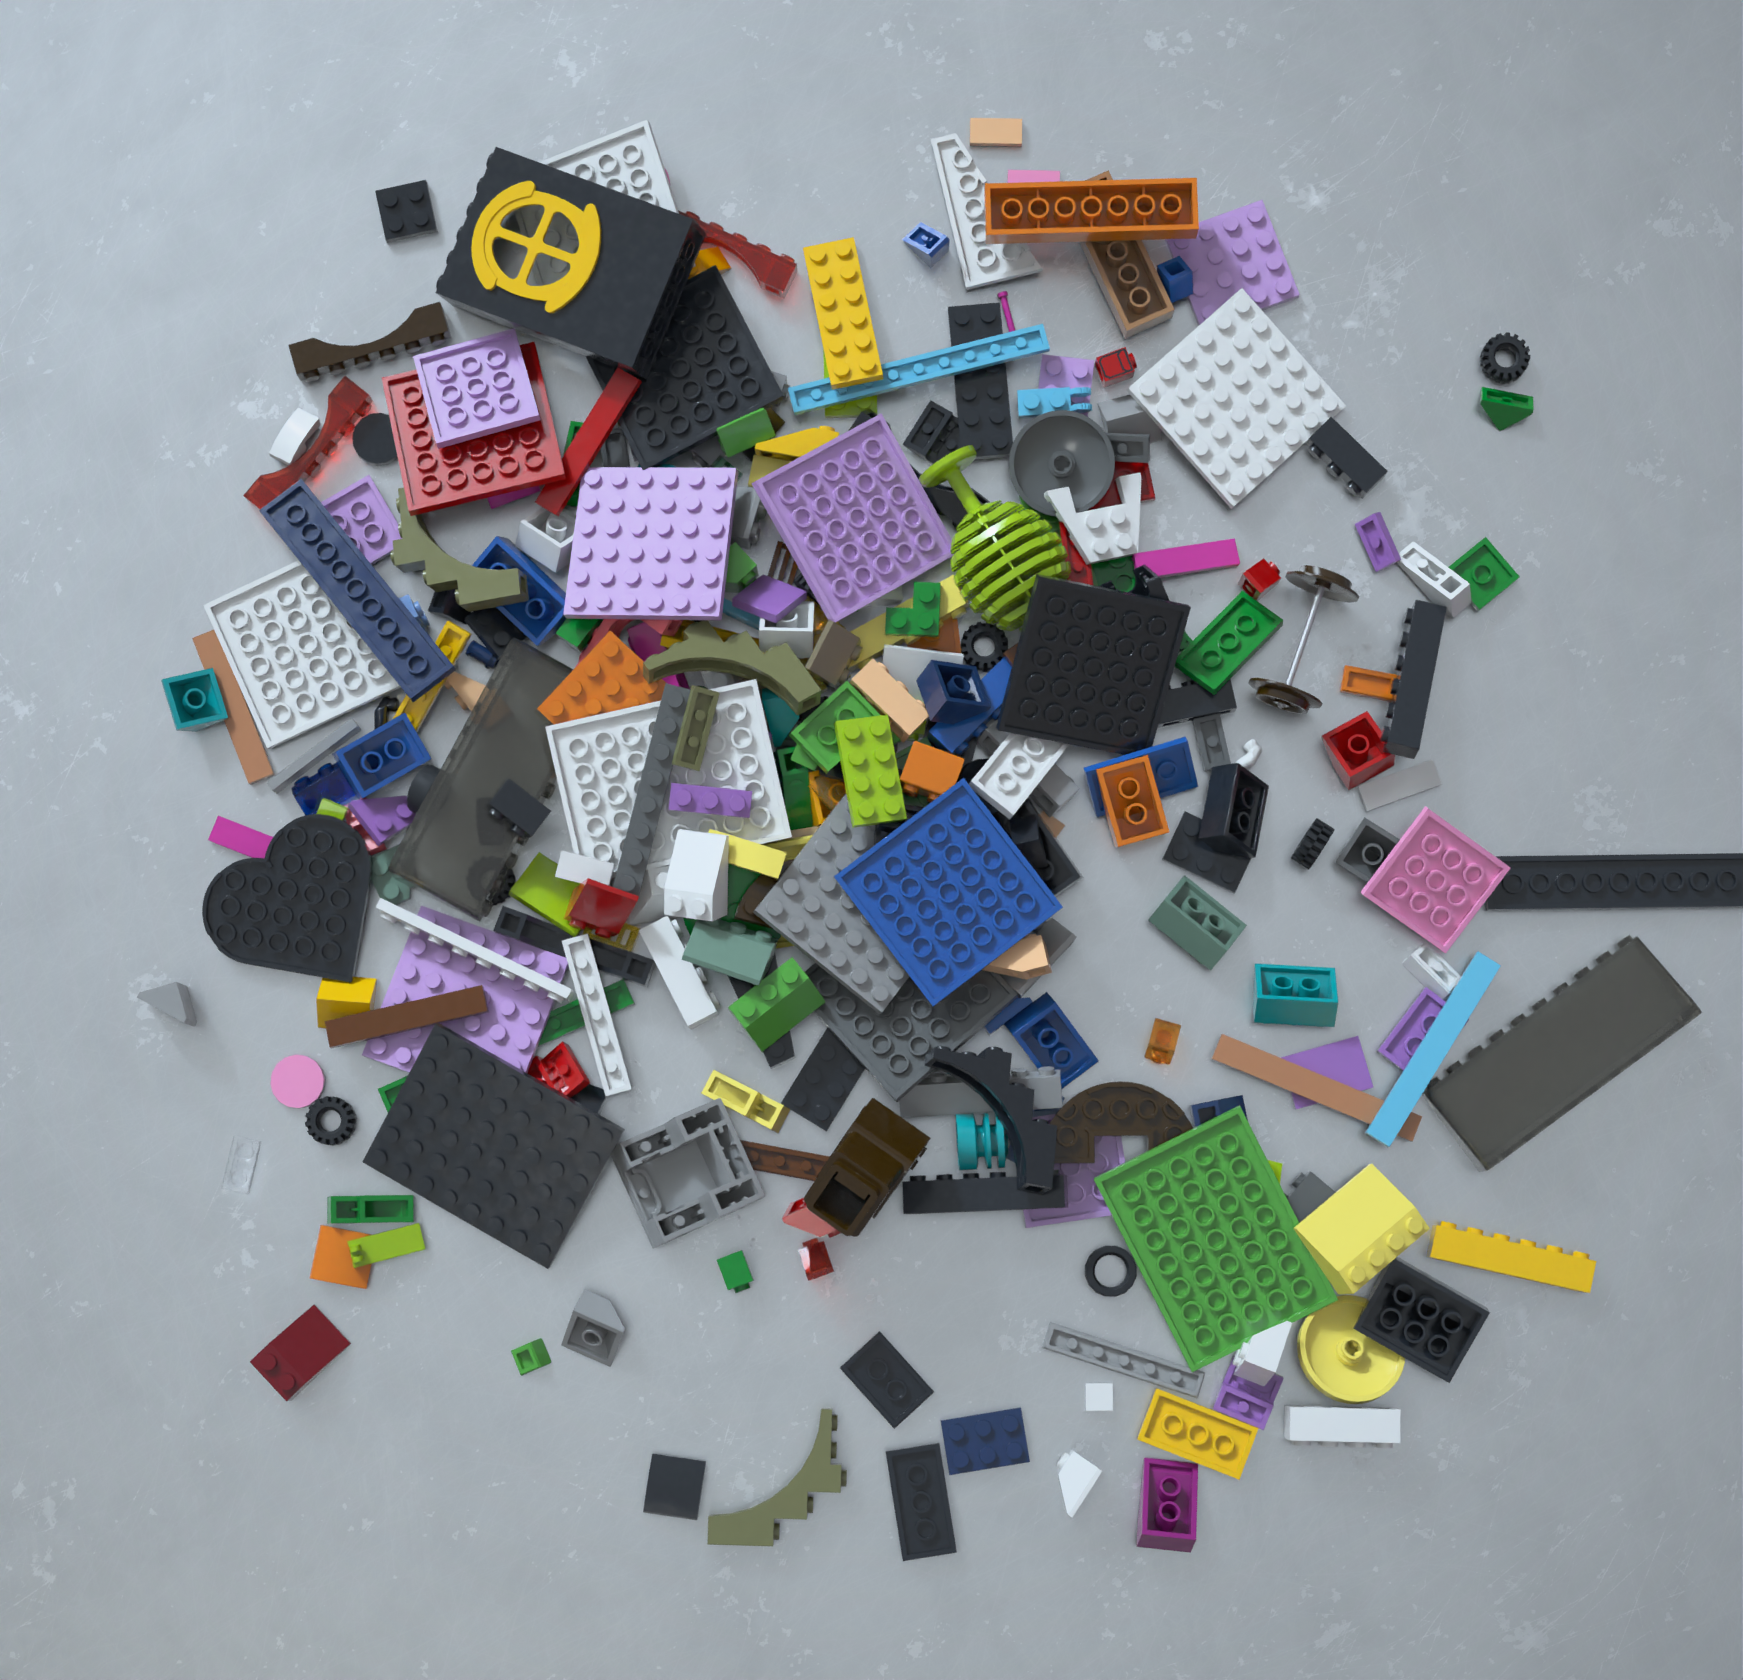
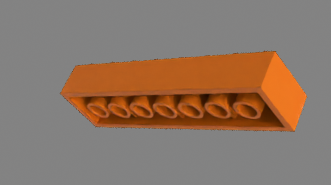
(1091, 210)

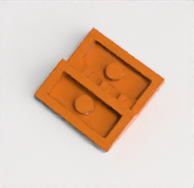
(333, 1259)

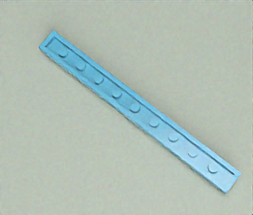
(925, 368)

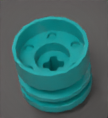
(980, 1141)

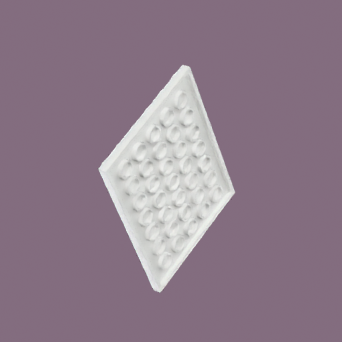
(603, 761)

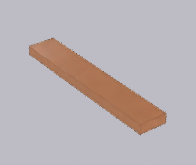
(239, 721)

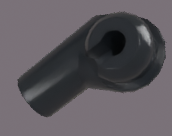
(381, 712)

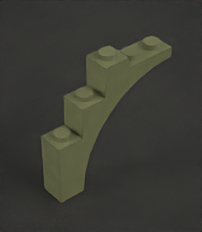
(476, 586)
(738, 655)
(757, 1524)

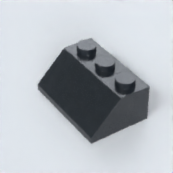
(1233, 810)

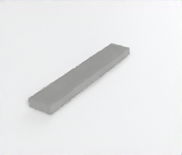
(1123, 1360)

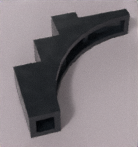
(1030, 1139)

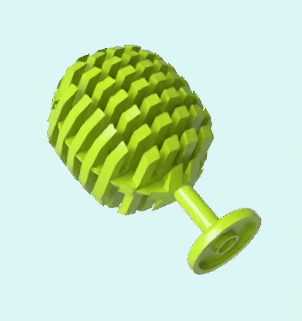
(997, 547)

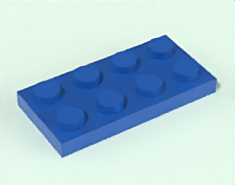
(1170, 765)

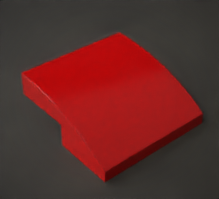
(560, 1070)

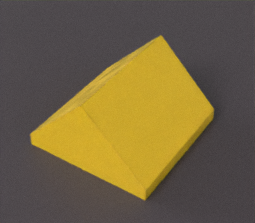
(344, 998)

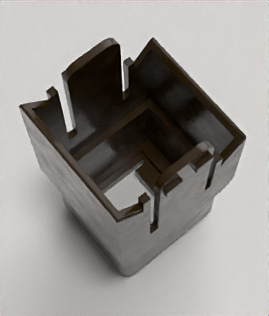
(865, 1168)

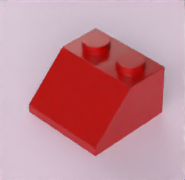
(1357, 750)

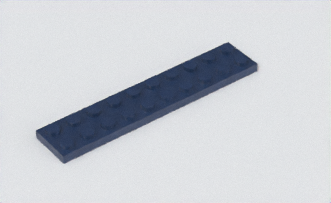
(357, 590)

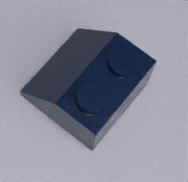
(952, 692)

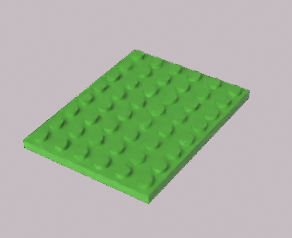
(1214, 1238)

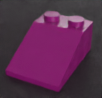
(1168, 1505)

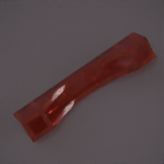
(771, 271)
(345, 406)

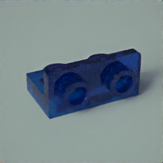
(326, 784)

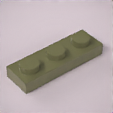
(695, 728)

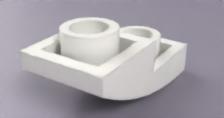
(292, 438)

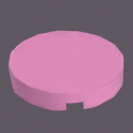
(297, 1081)

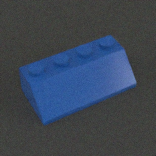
(544, 611)

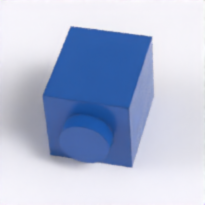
(1176, 278)

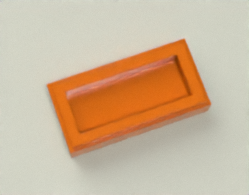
(1367, 683)

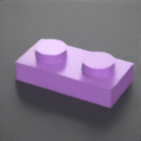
(1378, 541)

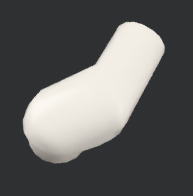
(1254, 751)

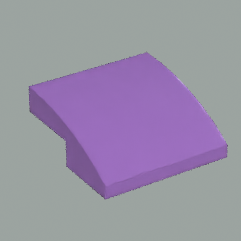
(1246, 1399)

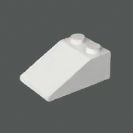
(698, 876)

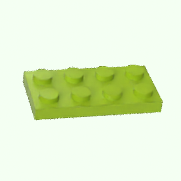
(870, 771)

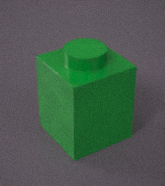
(735, 1271)

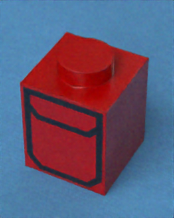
(1115, 367)

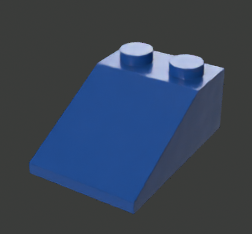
(381, 756)
(1051, 1039)

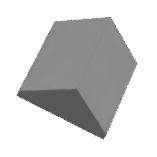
(1128, 417)
(172, 1000)

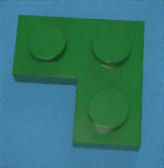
(922, 618)

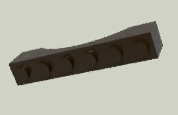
(423, 327)

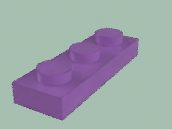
(710, 800)

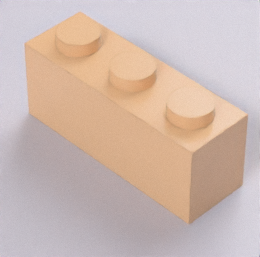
(890, 699)

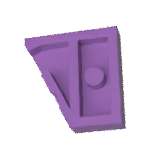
(382, 816)

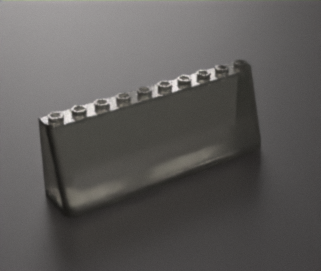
(453, 842)
(1559, 1053)

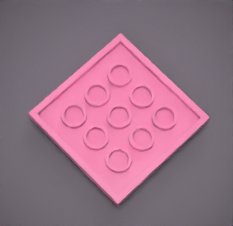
(1435, 880)

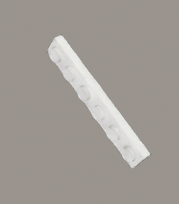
(596, 1014)

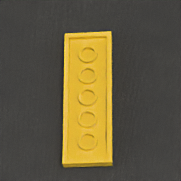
(843, 313)

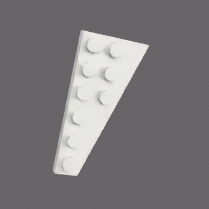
(964, 198)

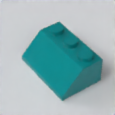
(1295, 995)

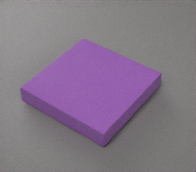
(769, 598)

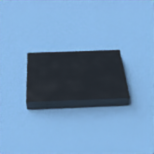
(886, 1379)

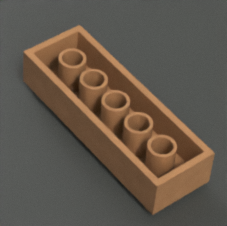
(1128, 281)

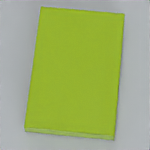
(545, 893)

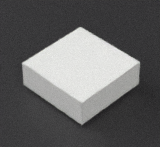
(1098, 1396)

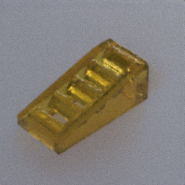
(631, 941)

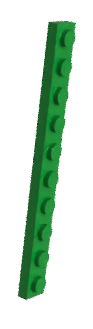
(560, 1023)

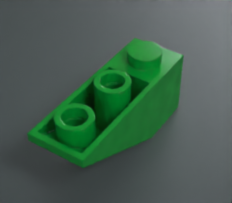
(795, 789)

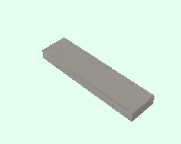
(313, 756)

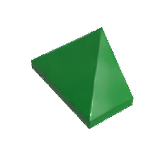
(1505, 407)

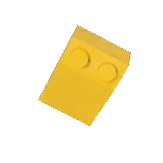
(795, 444)

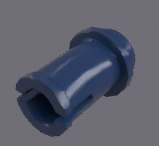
(481, 654)

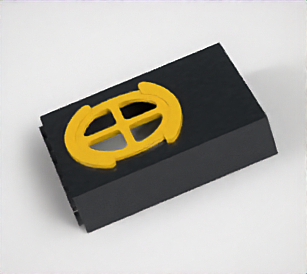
(619, 280)

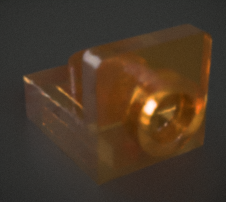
(1162, 1041)

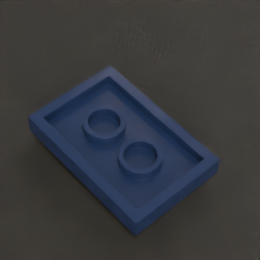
(985, 1441)

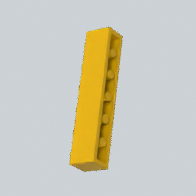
(1511, 1258)

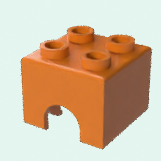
(929, 771)

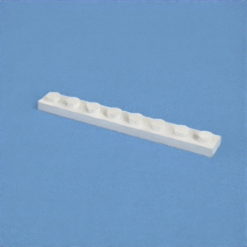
(484, 956)

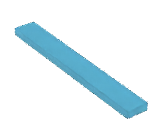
(1432, 1049)

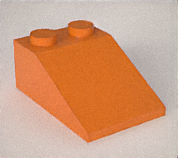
(1131, 801)

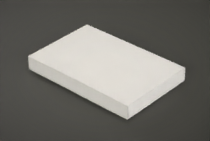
(908, 663)

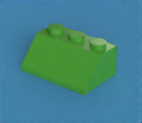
(776, 1004)

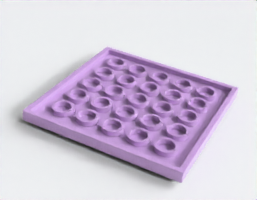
(855, 518)
(651, 543)
(515, 1012)

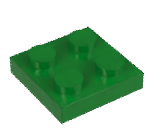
(1485, 571)

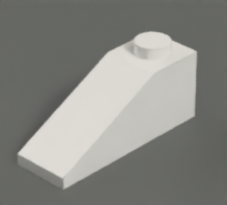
(1435, 579)

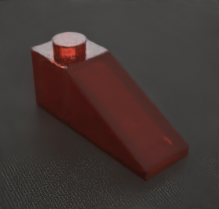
(815, 1259)

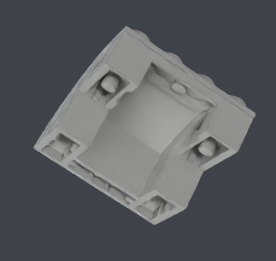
(686, 1173)

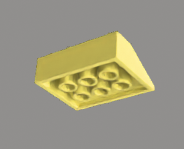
(1360, 1230)

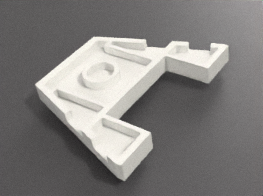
(1105, 531)

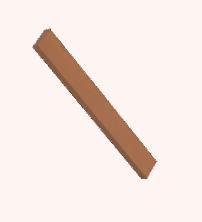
(1305, 1083)

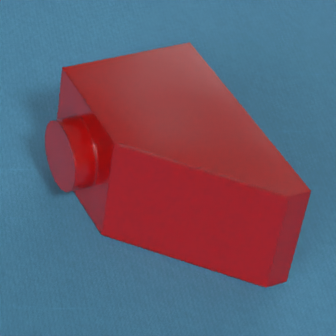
(1259, 579)

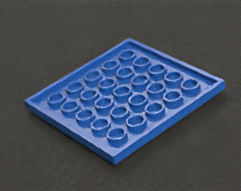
(948, 892)

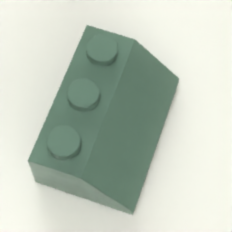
(1197, 922)
(731, 949)

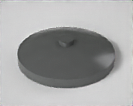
(1058, 453)

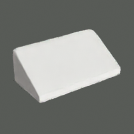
(1432, 970)

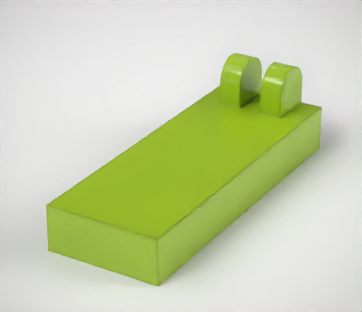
(386, 1245)

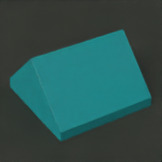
(194, 700)

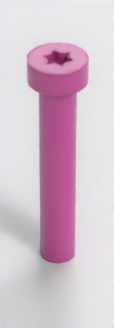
(1003, 296)

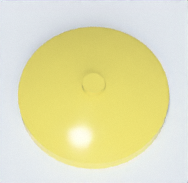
(1341, 1359)

